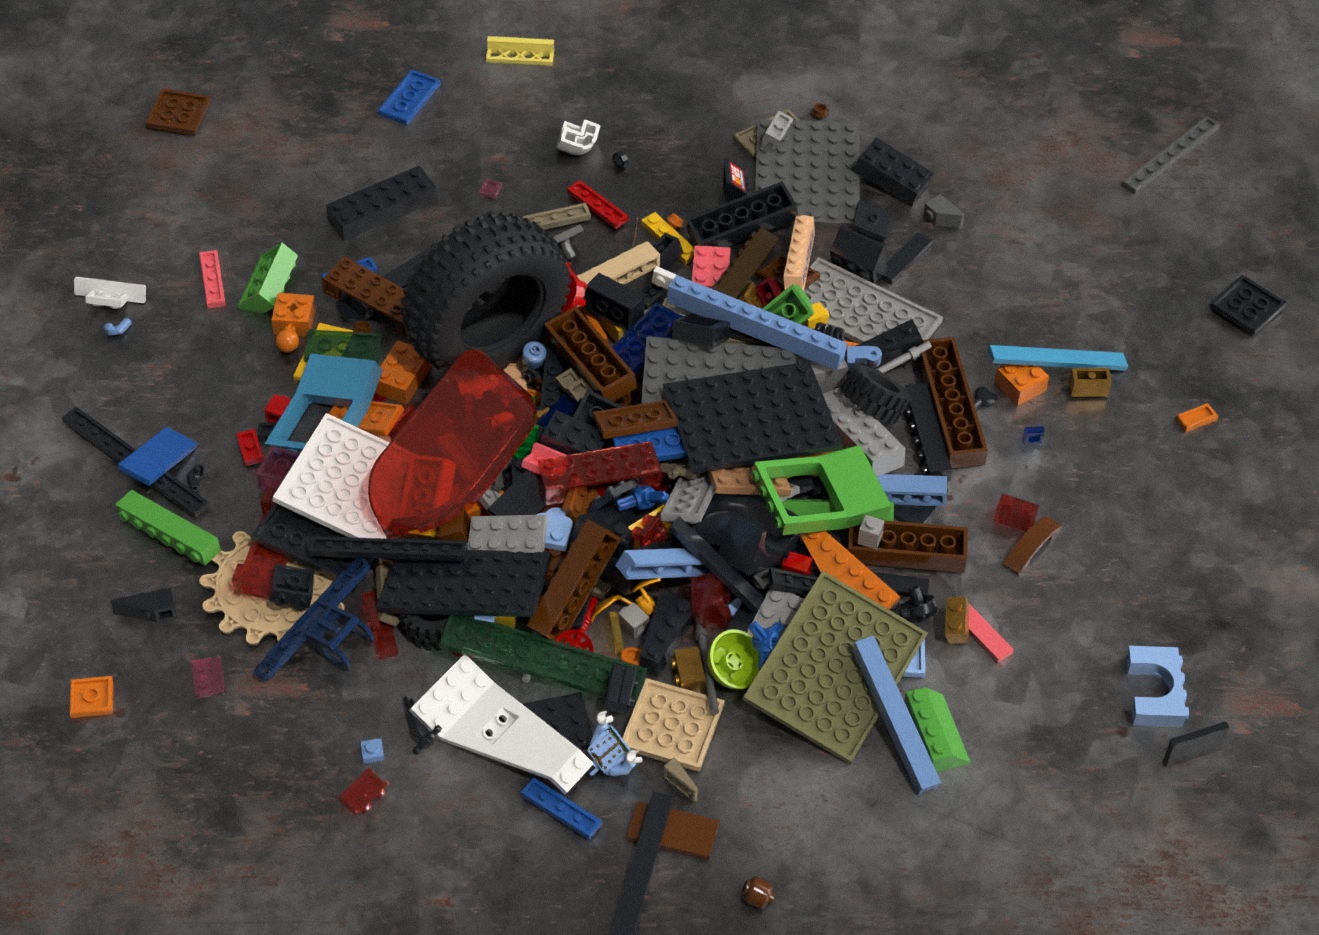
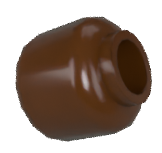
(758, 892)

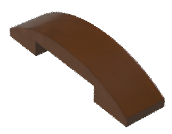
(1030, 543)

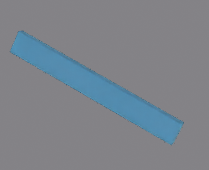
(1057, 357)

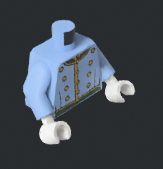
(610, 750)

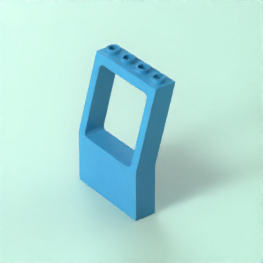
(329, 382)

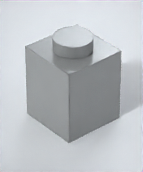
(871, 532)
(633, 620)

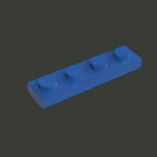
(561, 808)

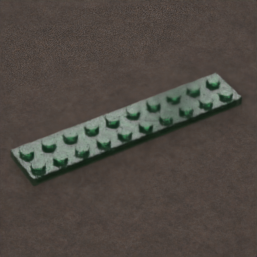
(533, 654)

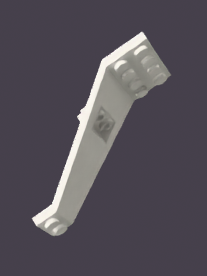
(470, 703)

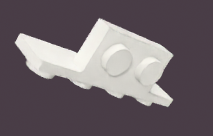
(109, 293)

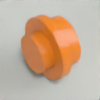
(675, 221)

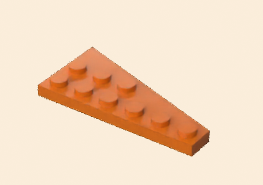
(844, 566)

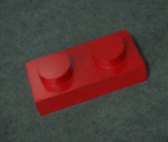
(250, 447)

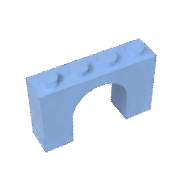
(1167, 665)

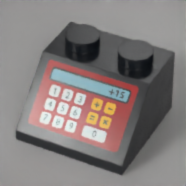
(734, 181)

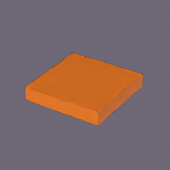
(91, 696)

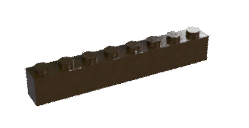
(746, 263)

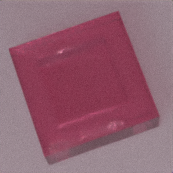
(490, 188)

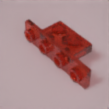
(383, 632)

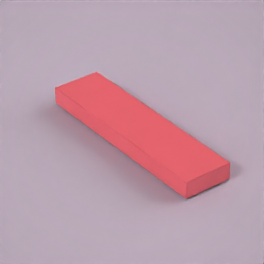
(212, 279)
(988, 637)

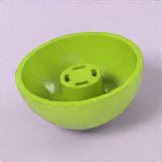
(733, 659)

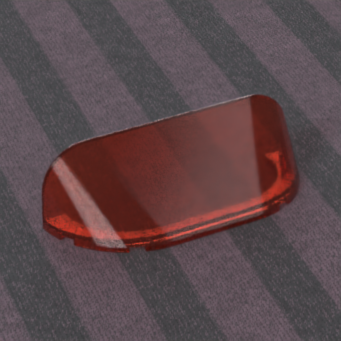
(450, 447)

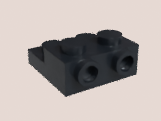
(291, 586)

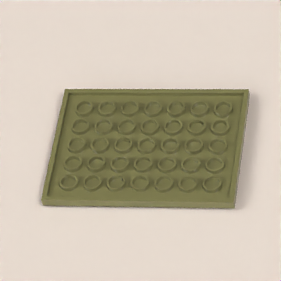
(813, 675)

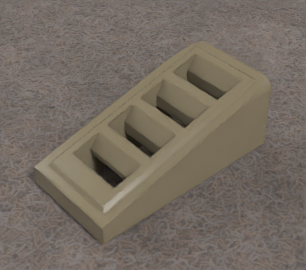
(680, 779)

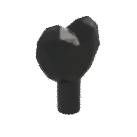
(984, 397)

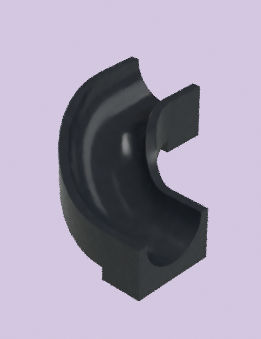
(731, 521)

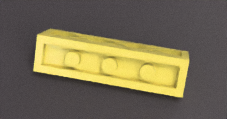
(520, 48)

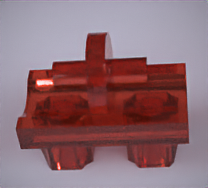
(653, 530)

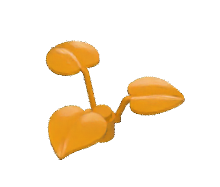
(643, 601)

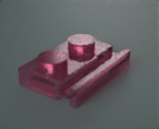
(208, 677)

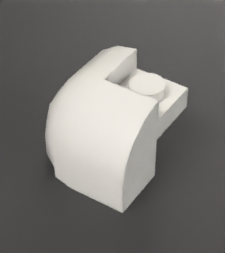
(577, 139)

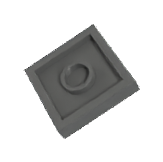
(564, 238)

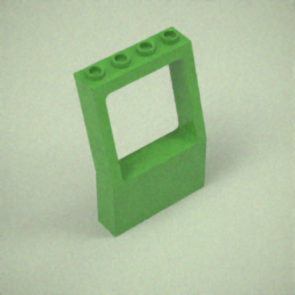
(847, 480)

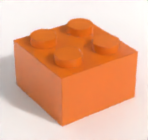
(1021, 381)

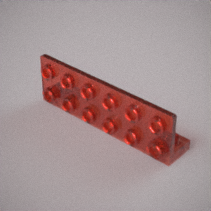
(599, 468)
(256, 574)

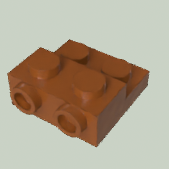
(578, 501)

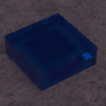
(1033, 435)

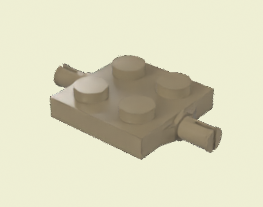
(678, 467)

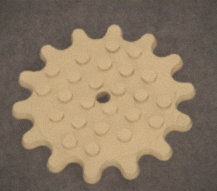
(250, 612)

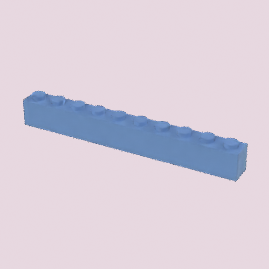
(757, 322)

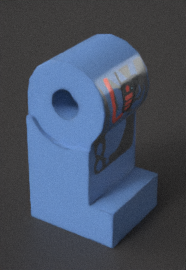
(863, 354)

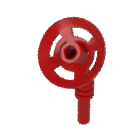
(580, 632)

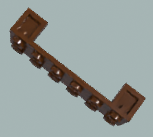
(367, 288)

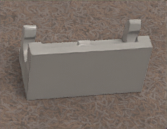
(777, 129)

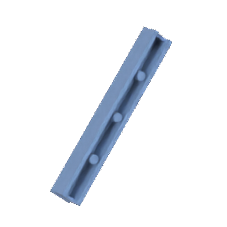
(661, 564)
(896, 715)

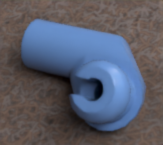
(119, 329)

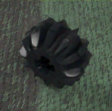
(830, 330)

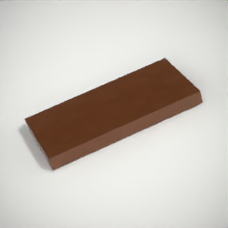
(634, 419)
(683, 834)

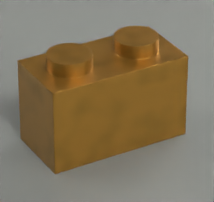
(1090, 382)
(957, 620)
(688, 669)

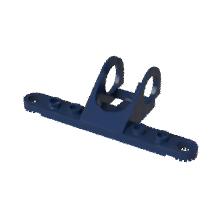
(317, 621)

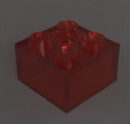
(710, 602)

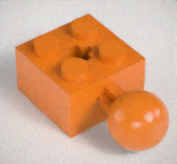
(292, 318)

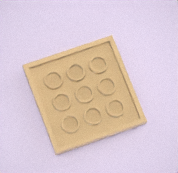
(672, 724)

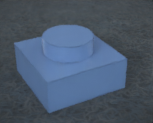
(372, 750)

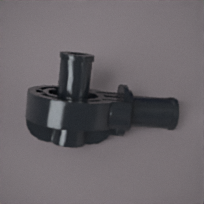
(918, 607)

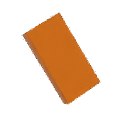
(1196, 417)

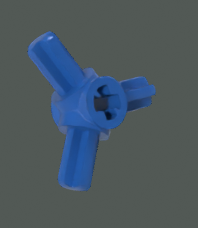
(642, 498)
(764, 640)

